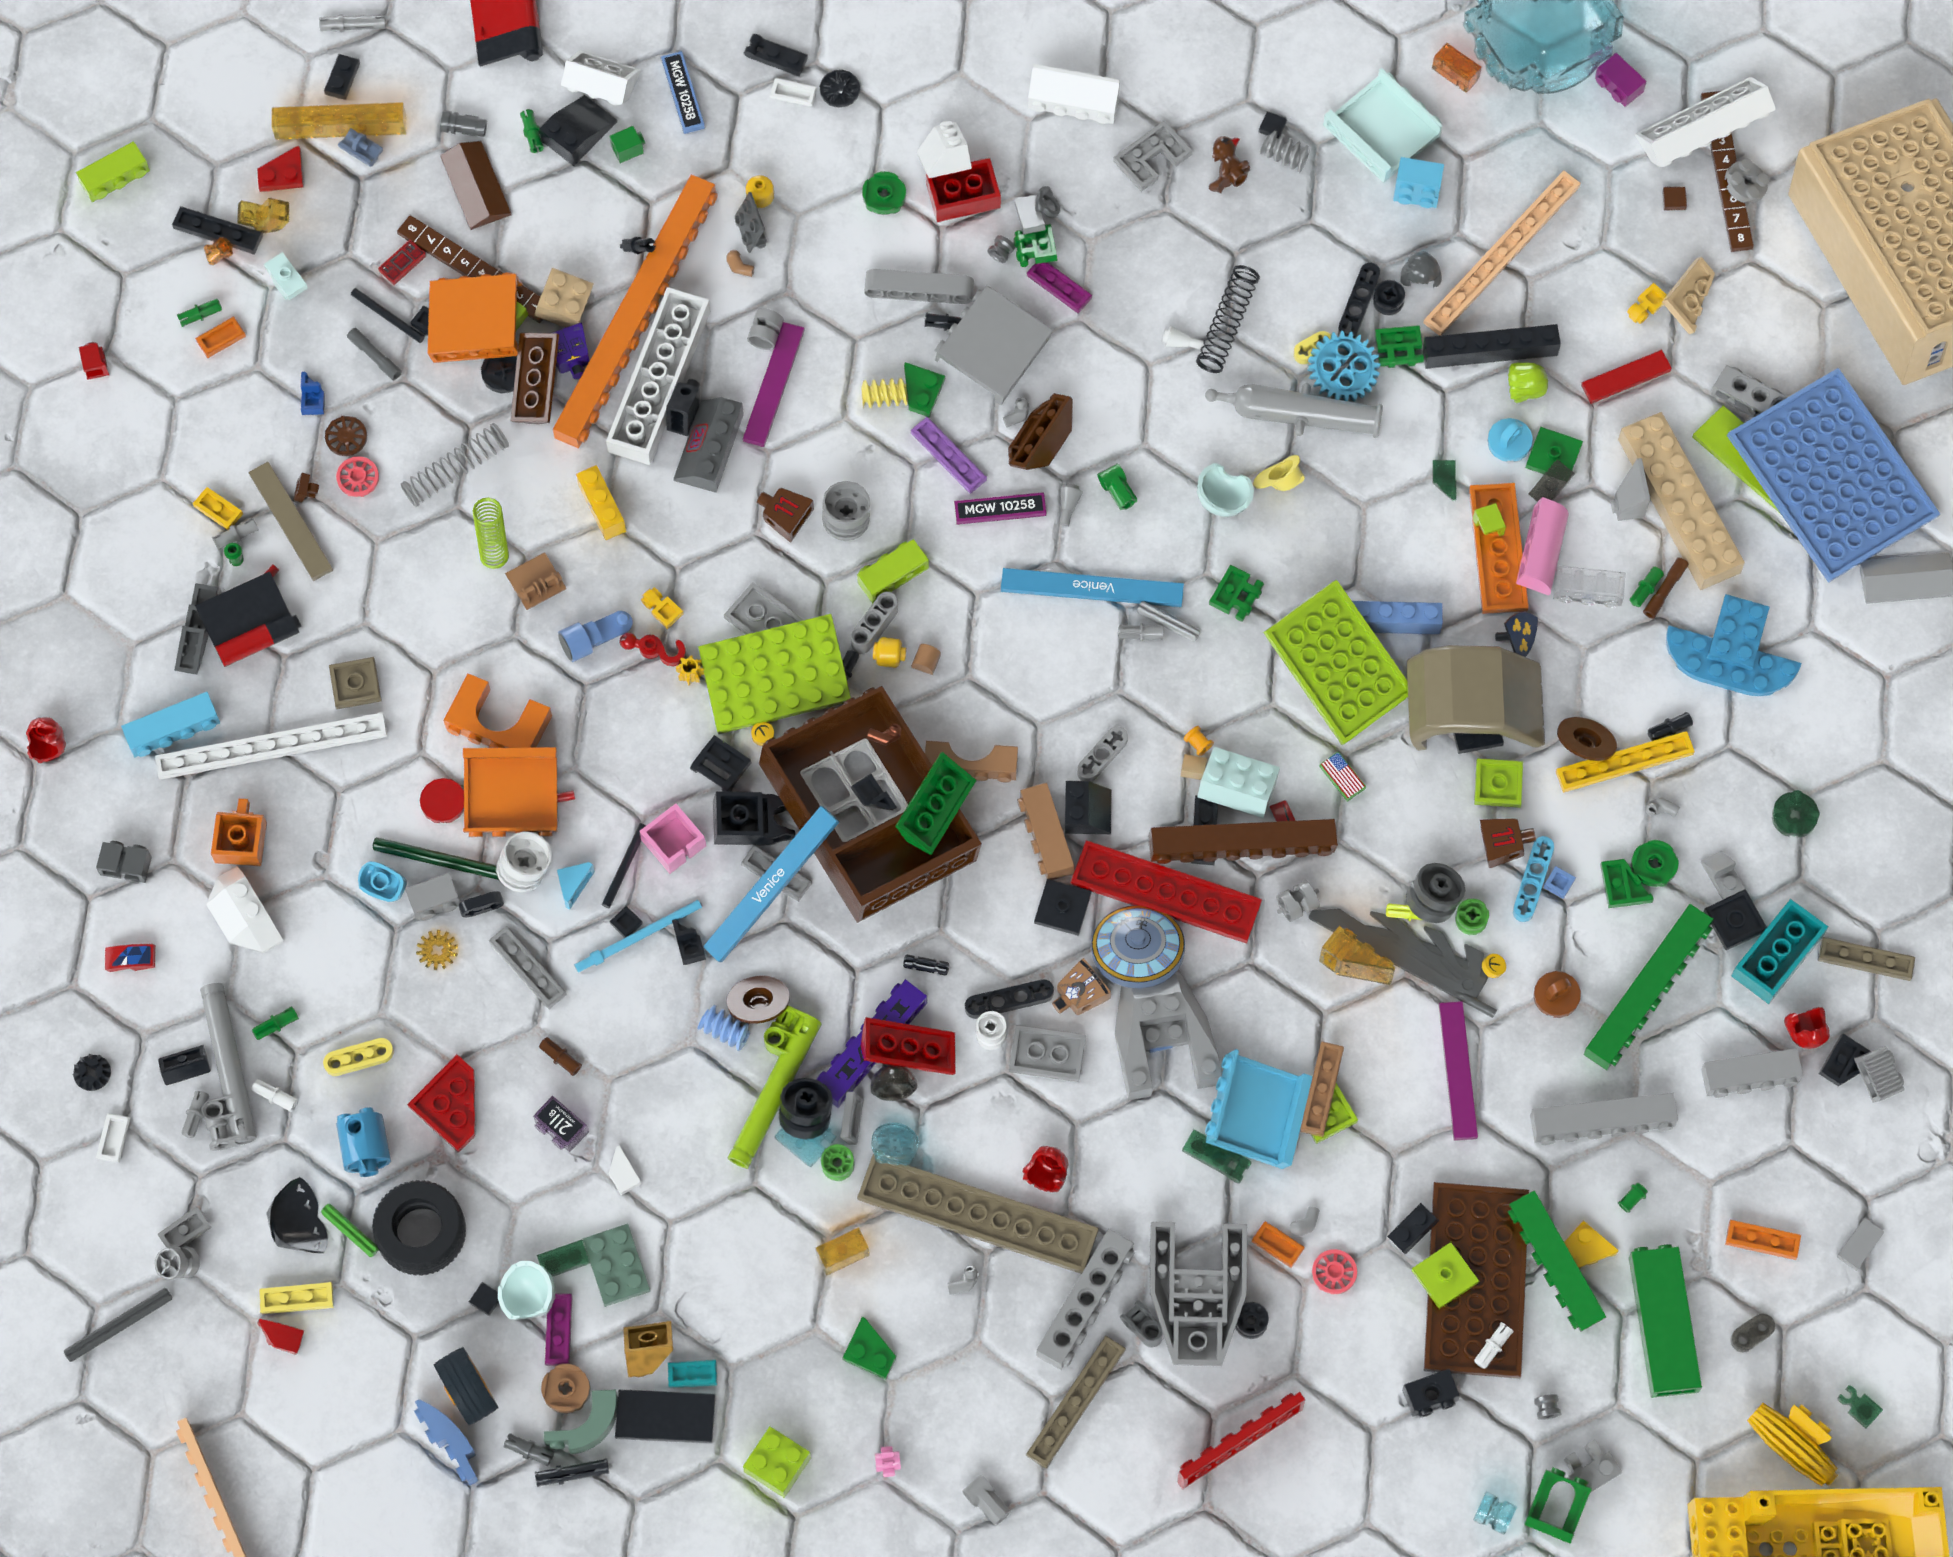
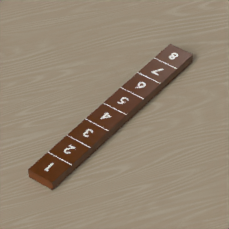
(1733, 210)
(459, 258)

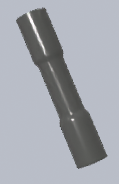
(364, 345)

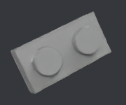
(184, 1229)

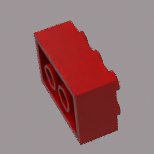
(964, 191)

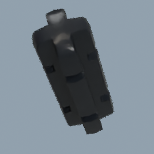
(926, 964)

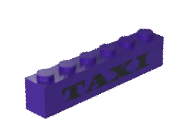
(849, 1067)

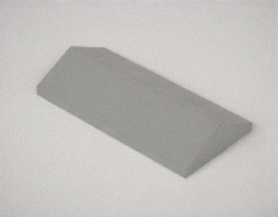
(1907, 578)

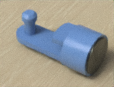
(581, 639)

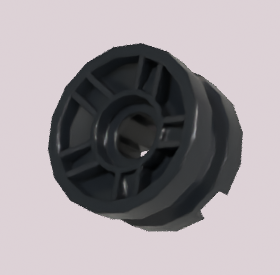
(1392, 305)
(1255, 1330)

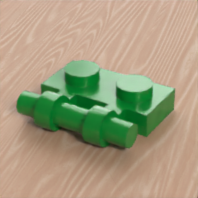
(1042, 248)
(1399, 339)
(1229, 590)

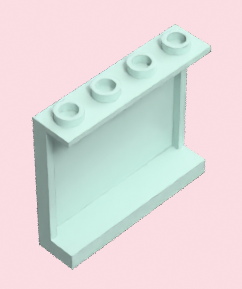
(1383, 125)

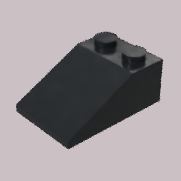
(576, 129)

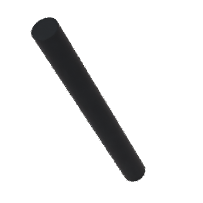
(410, 331)
(623, 868)

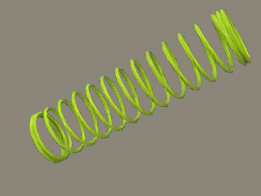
(489, 524)

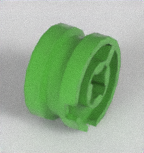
(1464, 922)
(832, 1154)

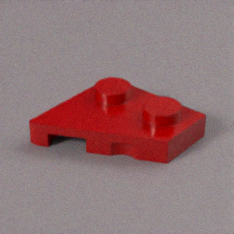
(282, 172)

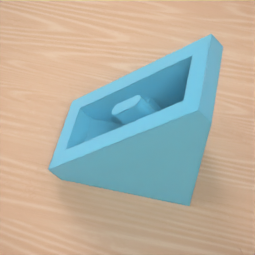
(574, 880)

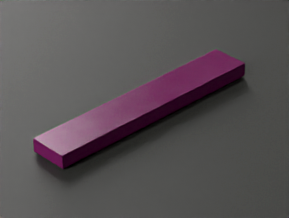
(773, 384)
(1458, 1071)

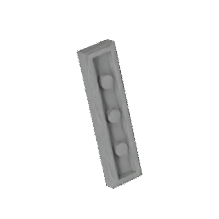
(527, 967)

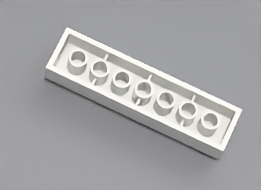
(656, 375)

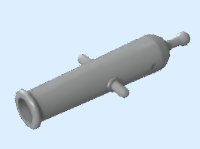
(1301, 409)

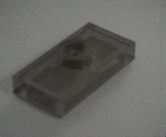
(1552, 482)

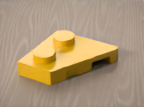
(1588, 1246)

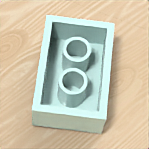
(1238, 782)

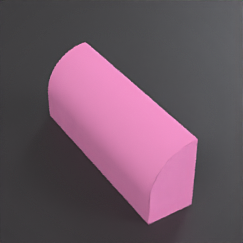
(1543, 546)

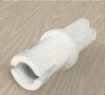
(274, 1095)
(1493, 1345)

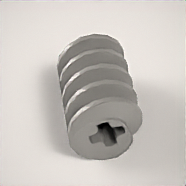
(1285, 151)

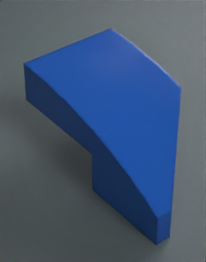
(312, 396)

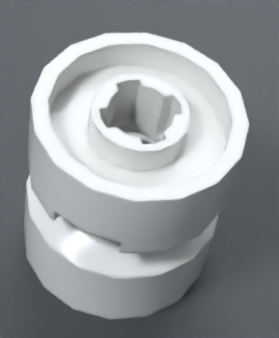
(991, 1030)

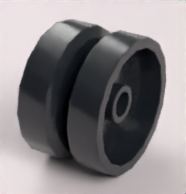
(805, 1108)

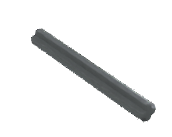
(117, 1324)

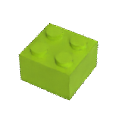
(776, 1462)

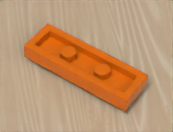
(1763, 1239)

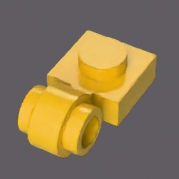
(1649, 300)
(664, 611)

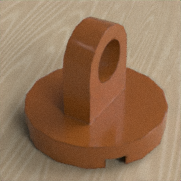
(1557, 994)

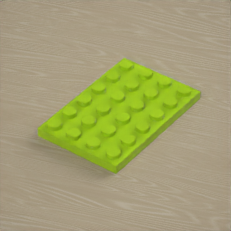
(1338, 662)
(774, 673)

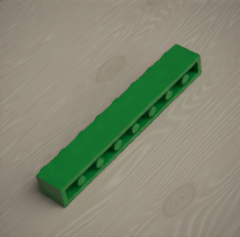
(1648, 986)

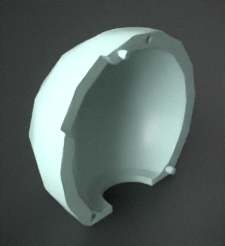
(1224, 493)
(526, 1291)

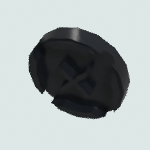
(499, 373)

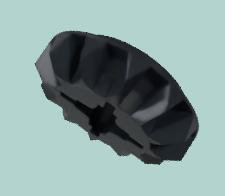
(102, 1072)

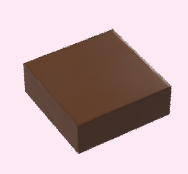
(1674, 198)

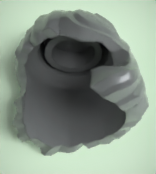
(1421, 269)

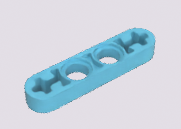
(1534, 879)

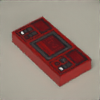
(402, 262)

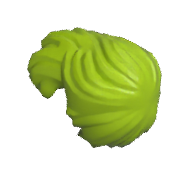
(1527, 381)

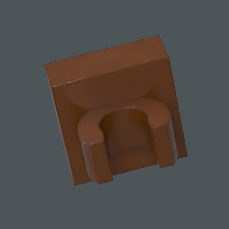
(304, 488)

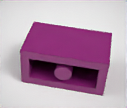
(1620, 80)

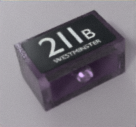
(560, 1124)

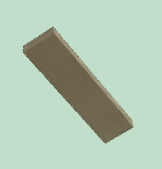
(1866, 959)

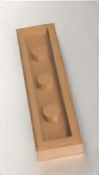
(1322, 1089)

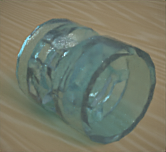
(1495, 1513)

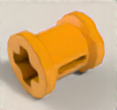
(1198, 740)

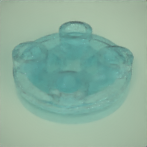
(894, 1144)

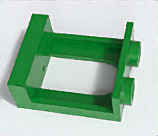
(1581, 1495)

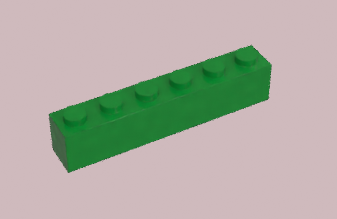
(1557, 1261)

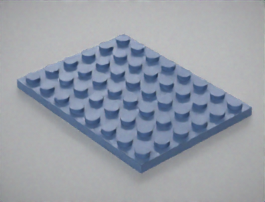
(1833, 475)

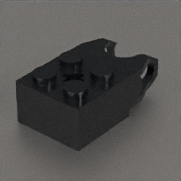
(755, 821)

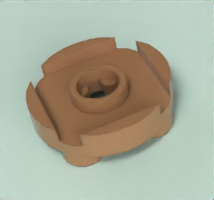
(557, 1378)

